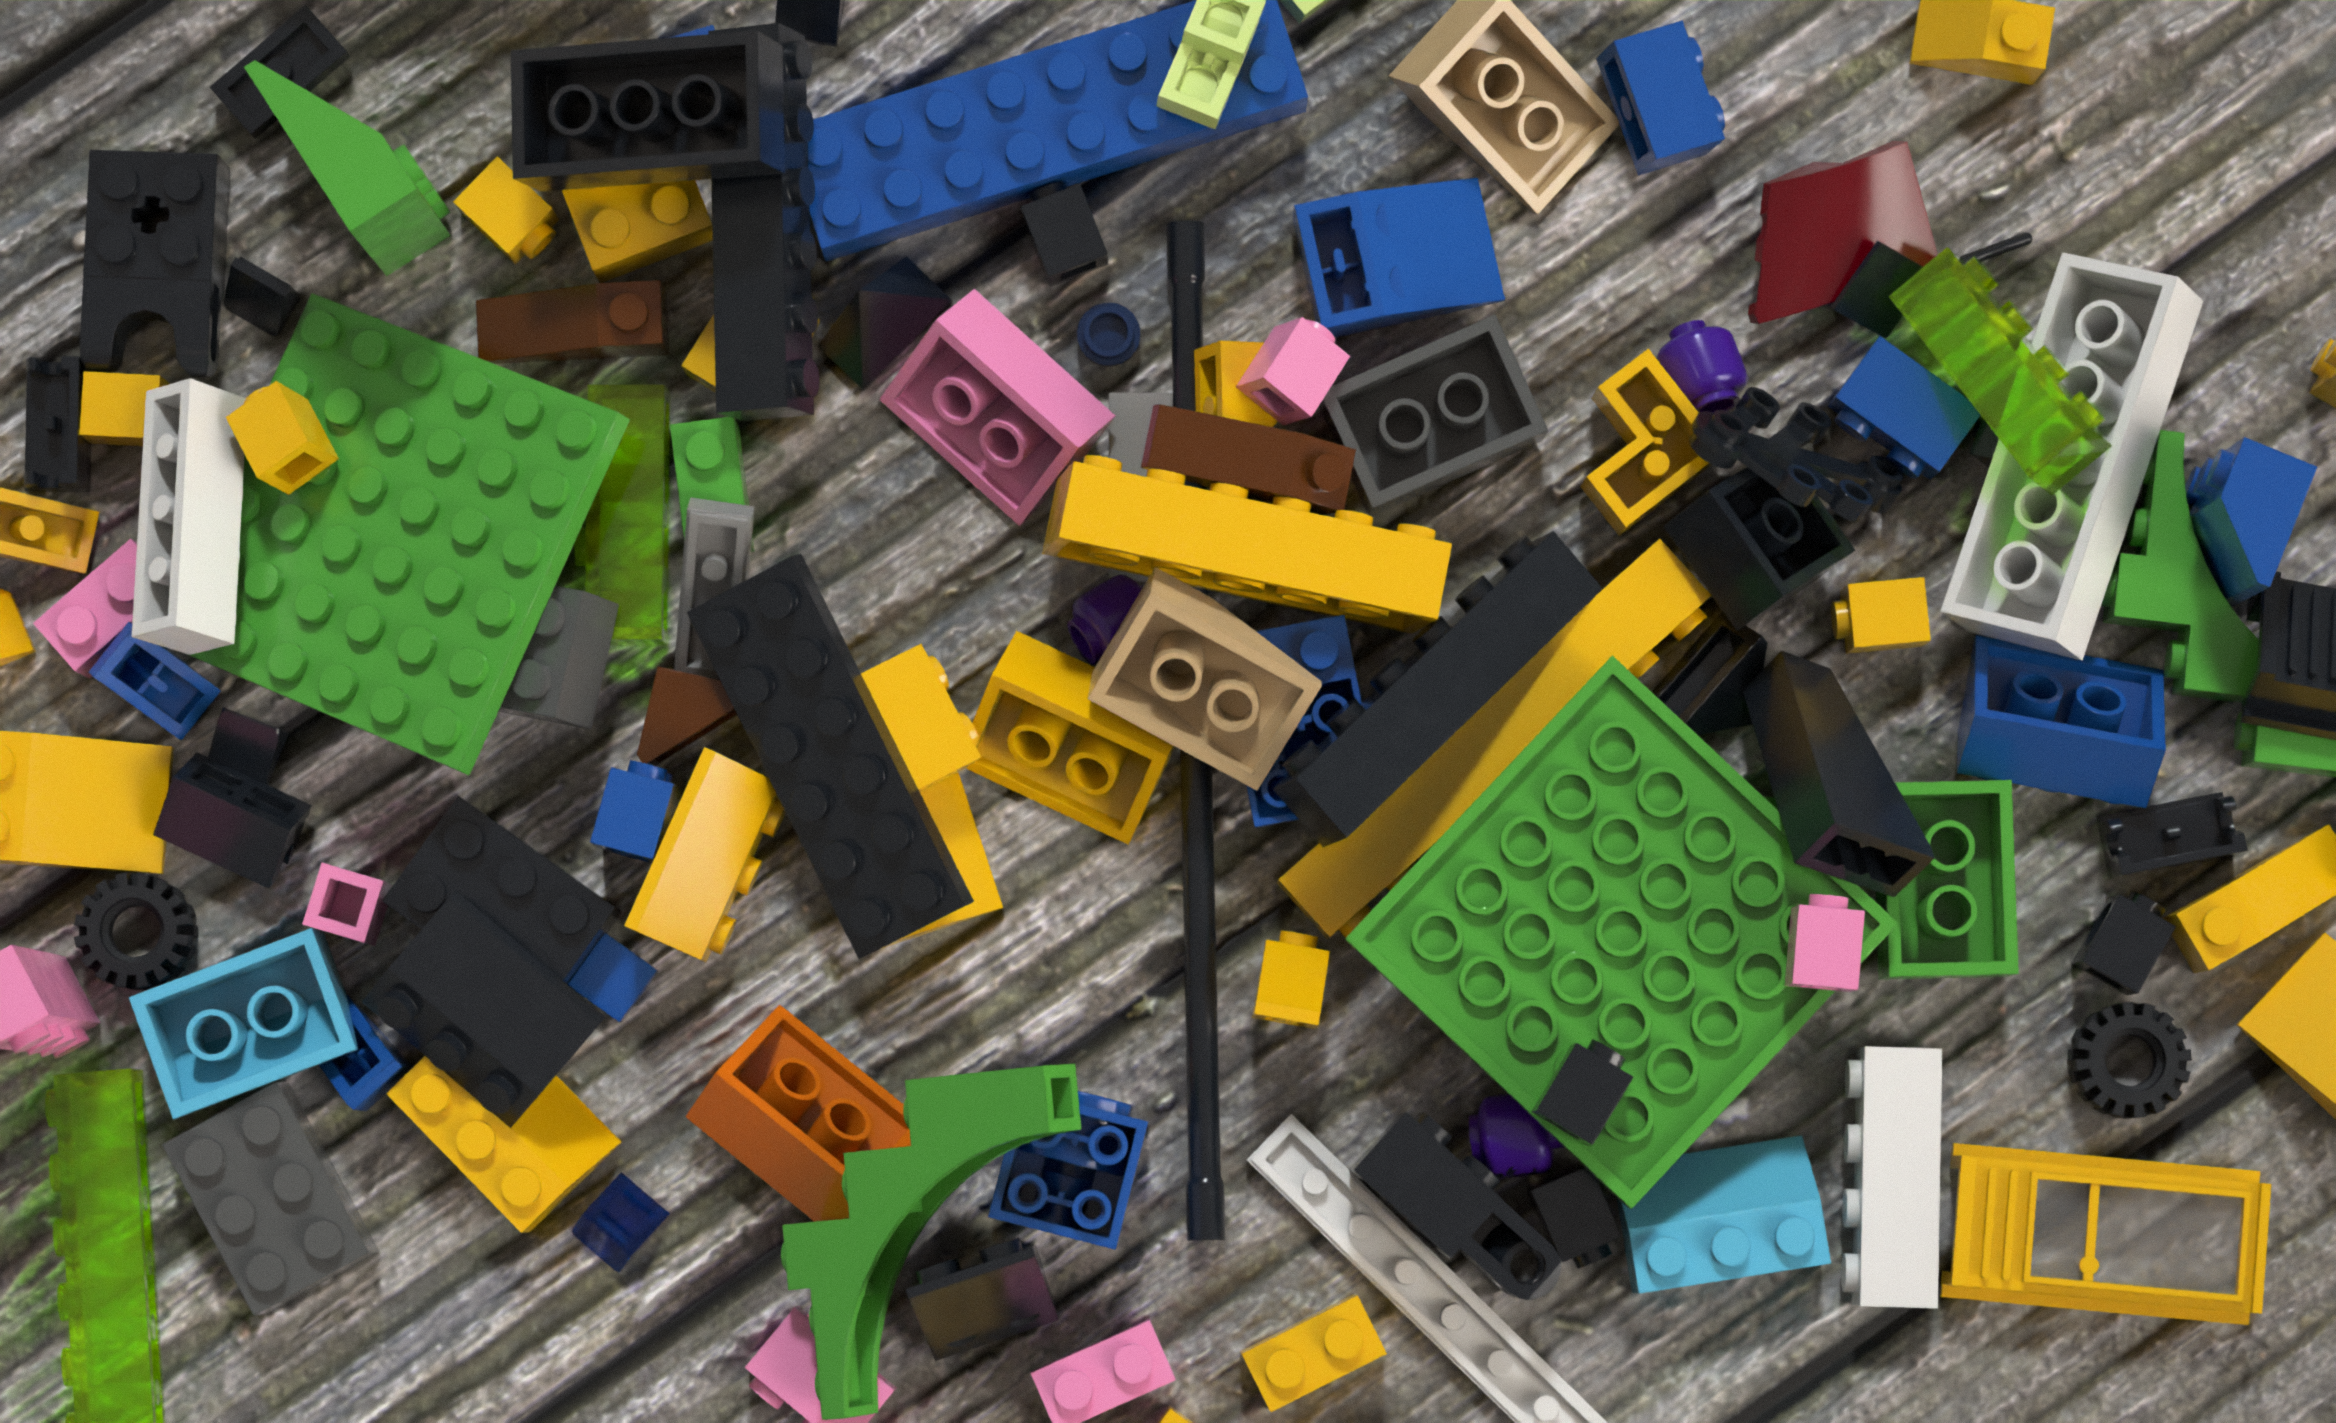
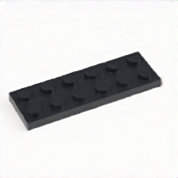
(830, 756)

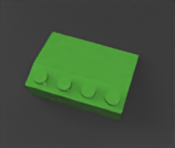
(371, 186)

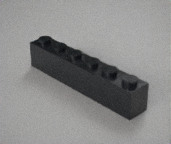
(766, 264)
(1436, 688)

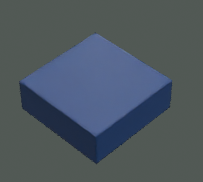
(613, 977)

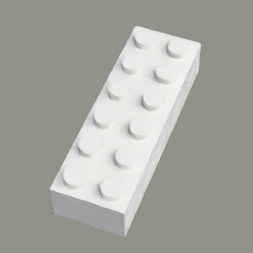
(2044, 561)

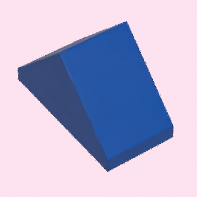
(155, 682)
(369, 1071)

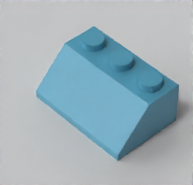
(246, 1022)
(1726, 1217)

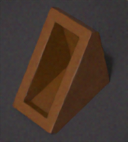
(680, 713)

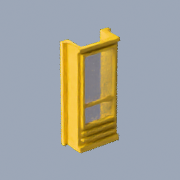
(2108, 1234)

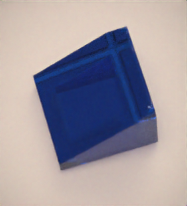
(619, 1222)

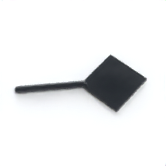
(1884, 271)

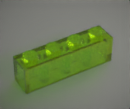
(2001, 370)
(629, 518)

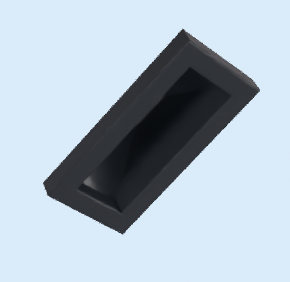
(883, 321)
(1711, 677)

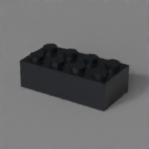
(648, 111)

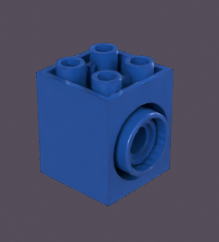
(1074, 1179)

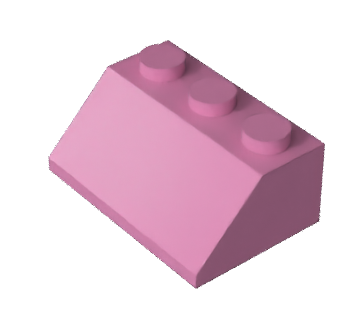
(996, 406)

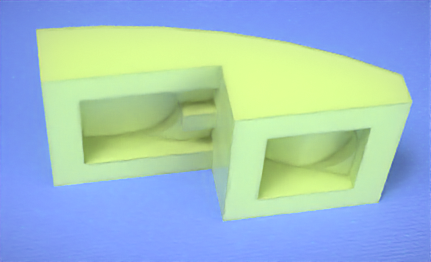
(1209, 59)

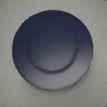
(1108, 334)

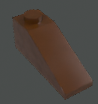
(575, 323)
(1249, 456)

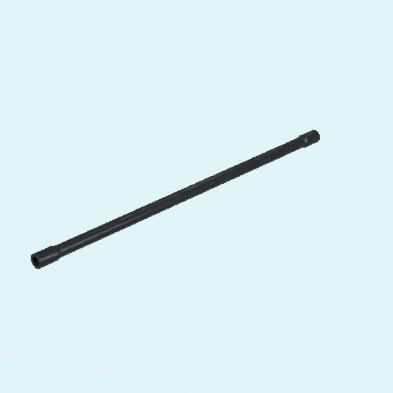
(1204, 1185)

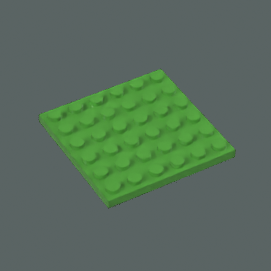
(427, 549)
(1616, 899)

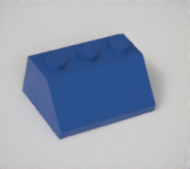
(2245, 513)
(2062, 722)

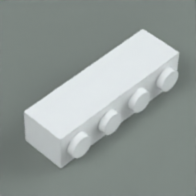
(188, 519)
(1894, 1177)

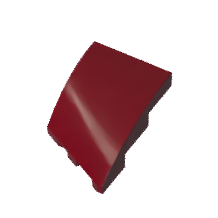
(1826, 222)

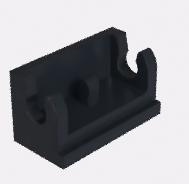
(54, 451)
(231, 819)
(2169, 834)

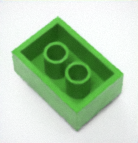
(1962, 905)

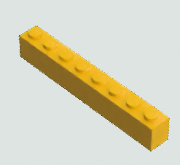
(1622, 620)

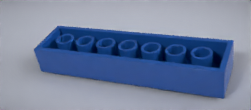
(1025, 125)

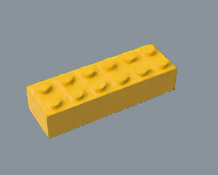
(1247, 545)

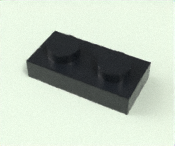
(296, 50)

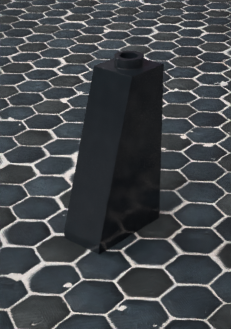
(1830, 780)

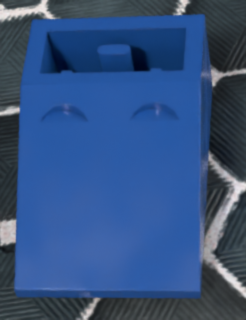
(1396, 255)
(1325, 652)

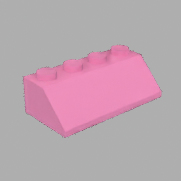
(42, 1004)

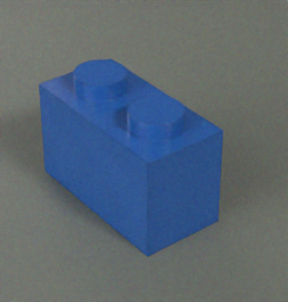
(1661, 97)
(1903, 410)
(636, 811)

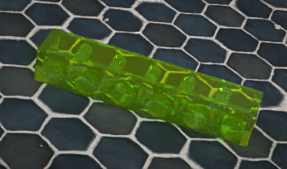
(106, 1247)

